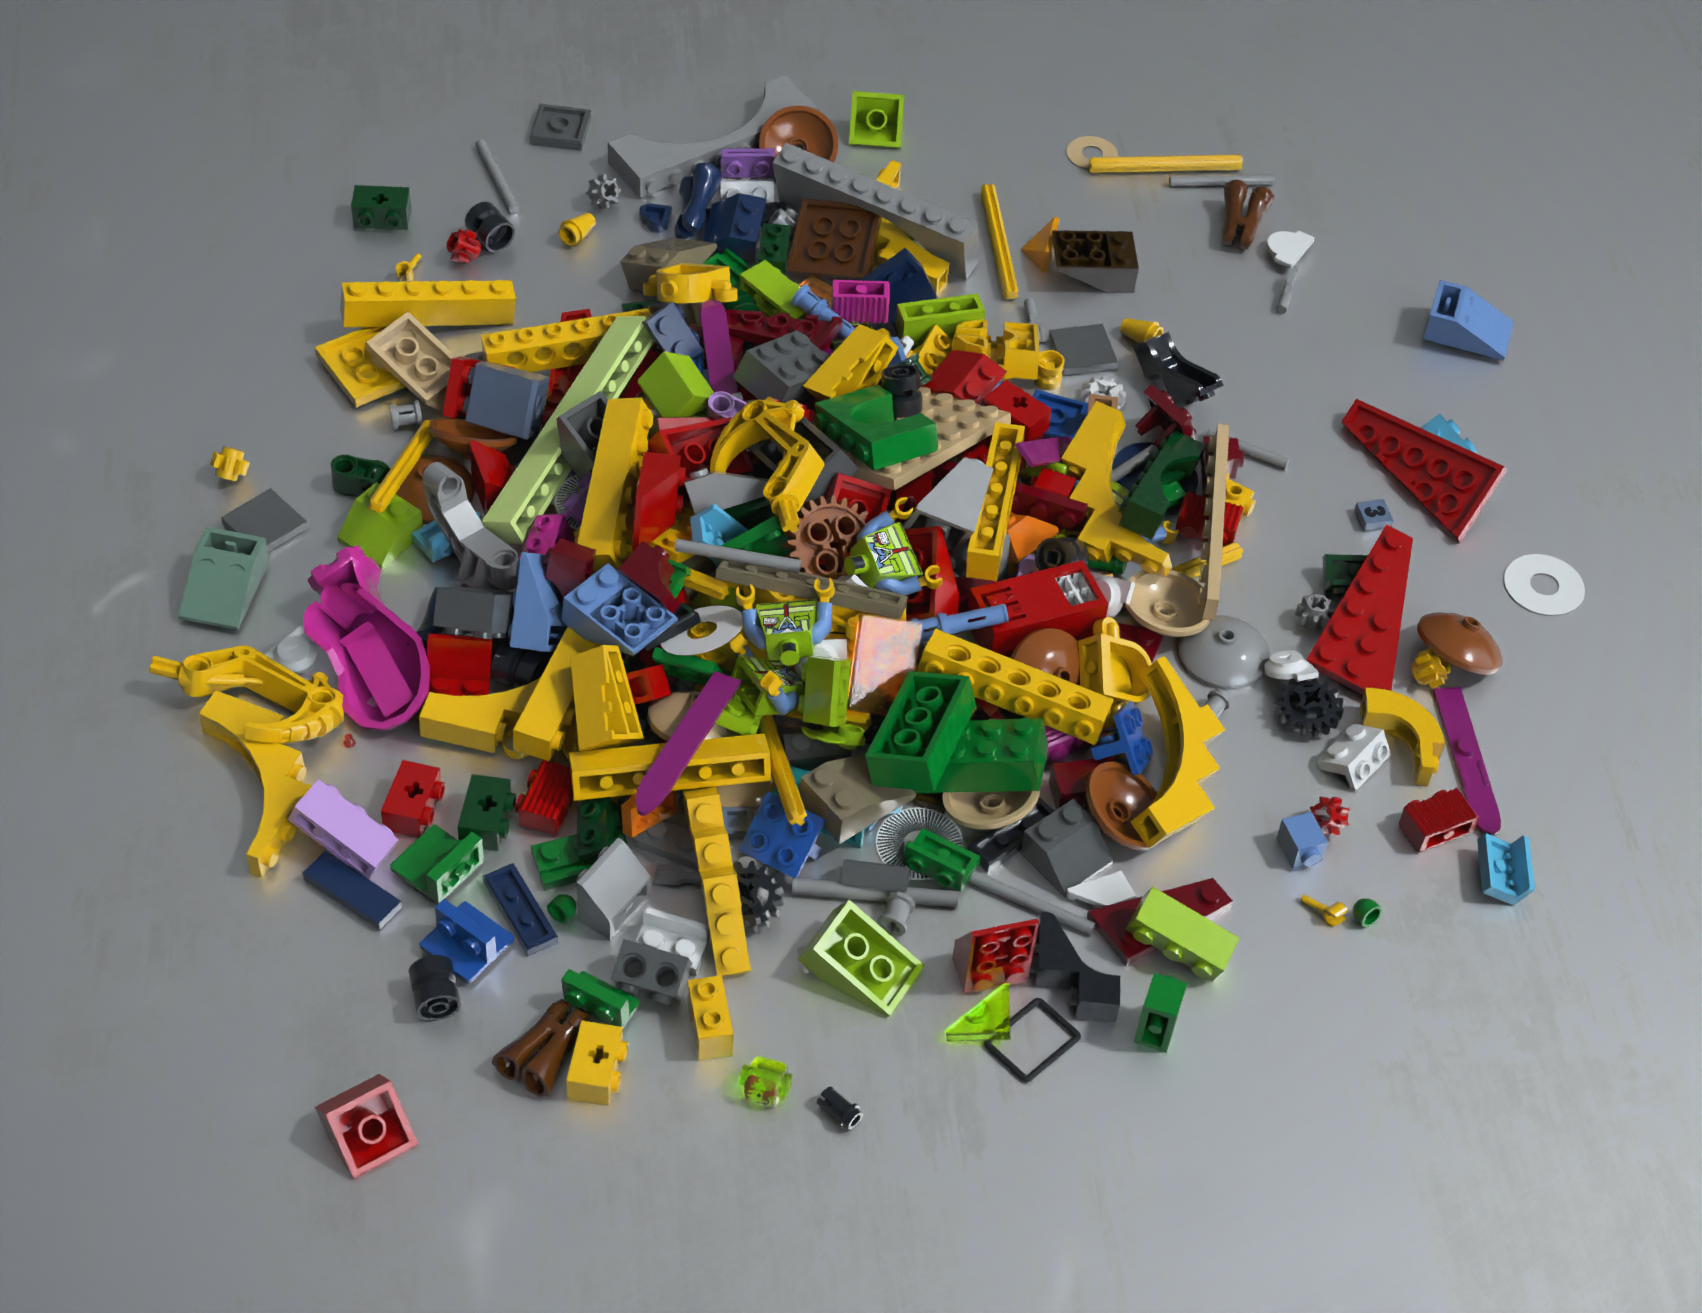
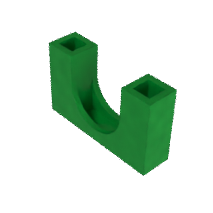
(866, 428)

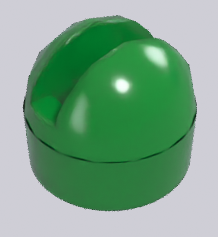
(562, 908)
(1366, 912)

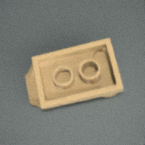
(413, 358)

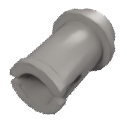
(1218, 701)

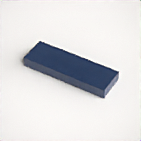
(352, 890)
(520, 909)

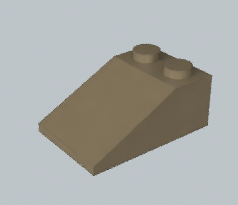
(647, 258)
(846, 798)

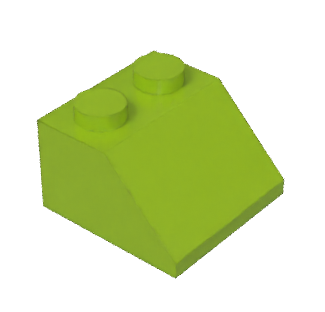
(382, 534)
(825, 690)

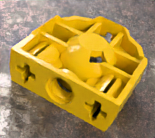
(1014, 351)

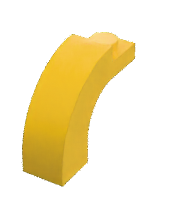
(1408, 723)

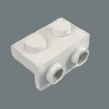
(1356, 754)

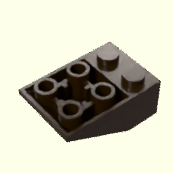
(1098, 258)

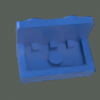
(1127, 738)
(778, 842)
(466, 939)

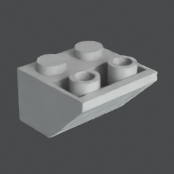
(612, 889)

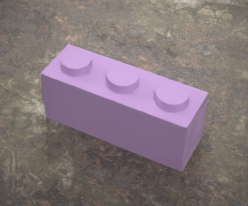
(343, 828)

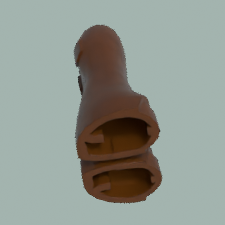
(1258, 204)
(541, 1070)

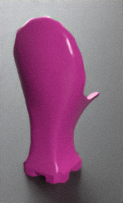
(366, 643)

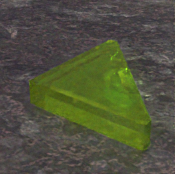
(986, 1020)

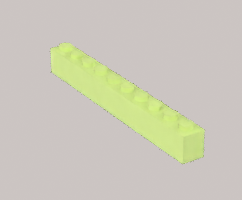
(543, 466)

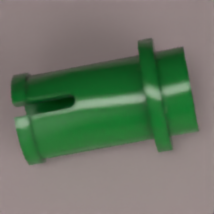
(1114, 565)

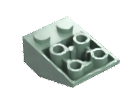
(223, 577)

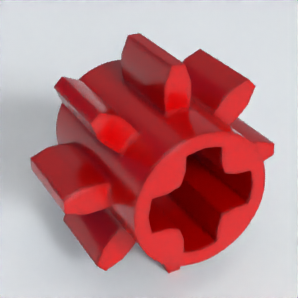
(463, 246)
(1330, 815)

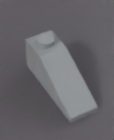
(722, 489)

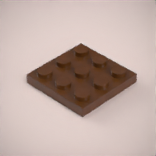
(833, 241)

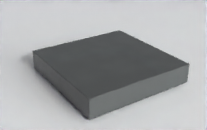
(560, 127)
(1084, 349)
(267, 518)

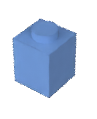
(1302, 840)

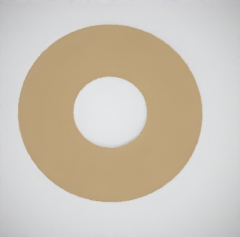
(1076, 146)

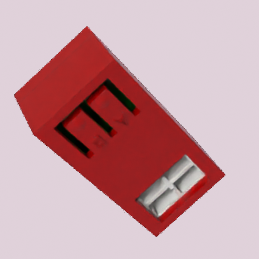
(1049, 598)

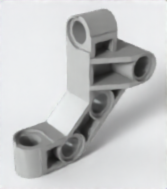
(483, 555)

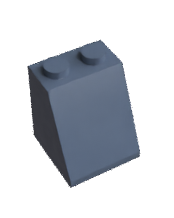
(506, 399)

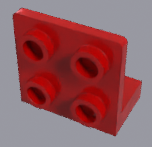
(458, 385)
(459, 664)

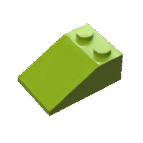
(861, 959)

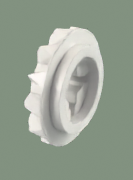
(1105, 386)

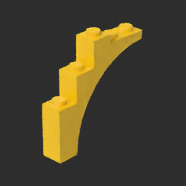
(893, 239)
(1090, 461)
(474, 720)
(1188, 762)
(275, 765)
(717, 879)

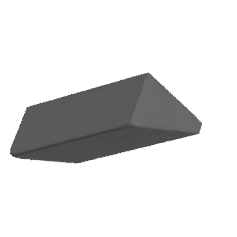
(875, 875)

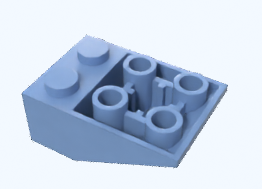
(1467, 322)
(536, 607)
(615, 612)

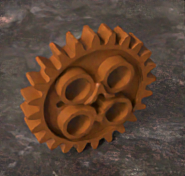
(809, 550)

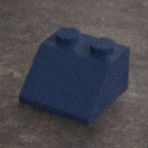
(736, 225)

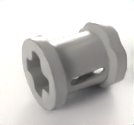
(405, 414)
(896, 913)

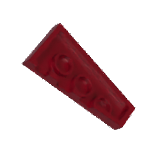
(758, 329)
(1111, 921)

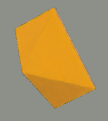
(1041, 247)

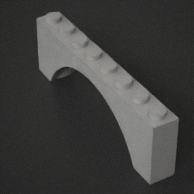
(657, 166)
(935, 228)

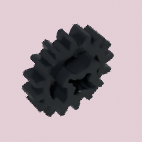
(1309, 706)
(756, 885)

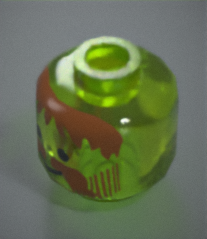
(766, 1081)

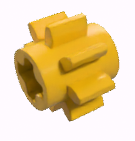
(229, 463)
(1430, 668)

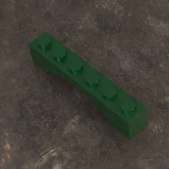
(1146, 502)

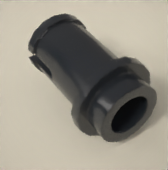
(840, 1108)

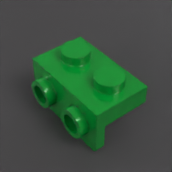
(940, 860)
(598, 998)

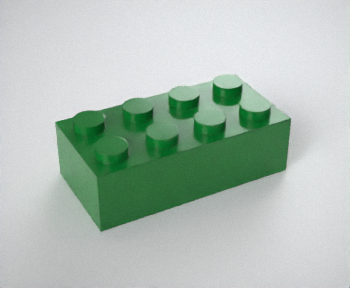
(920, 731)
(997, 757)

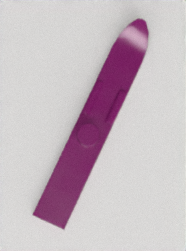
(718, 347)
(1044, 450)
(685, 742)
(1468, 758)

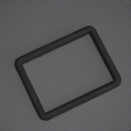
(1027, 1078)

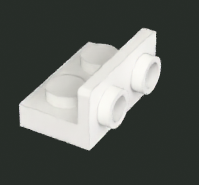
(758, 187)
(675, 935)

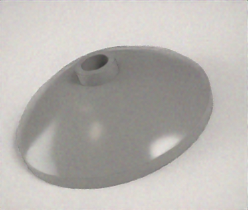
(1225, 654)

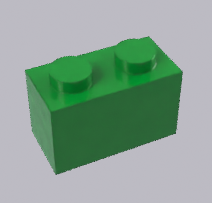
(1160, 1012)

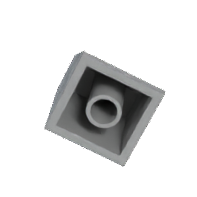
(954, 503)

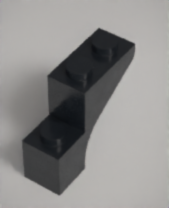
(1181, 378)
(1060, 967)

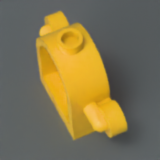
(691, 284)
(1112, 666)

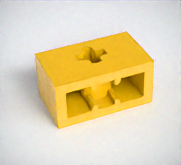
(710, 1018)
(595, 1045)

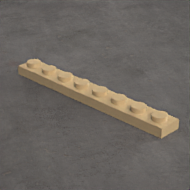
(1213, 527)

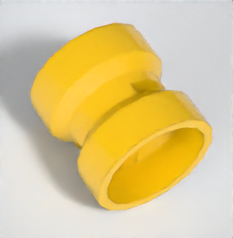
(1049, 370)

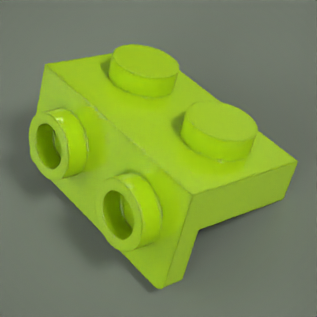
(739, 717)

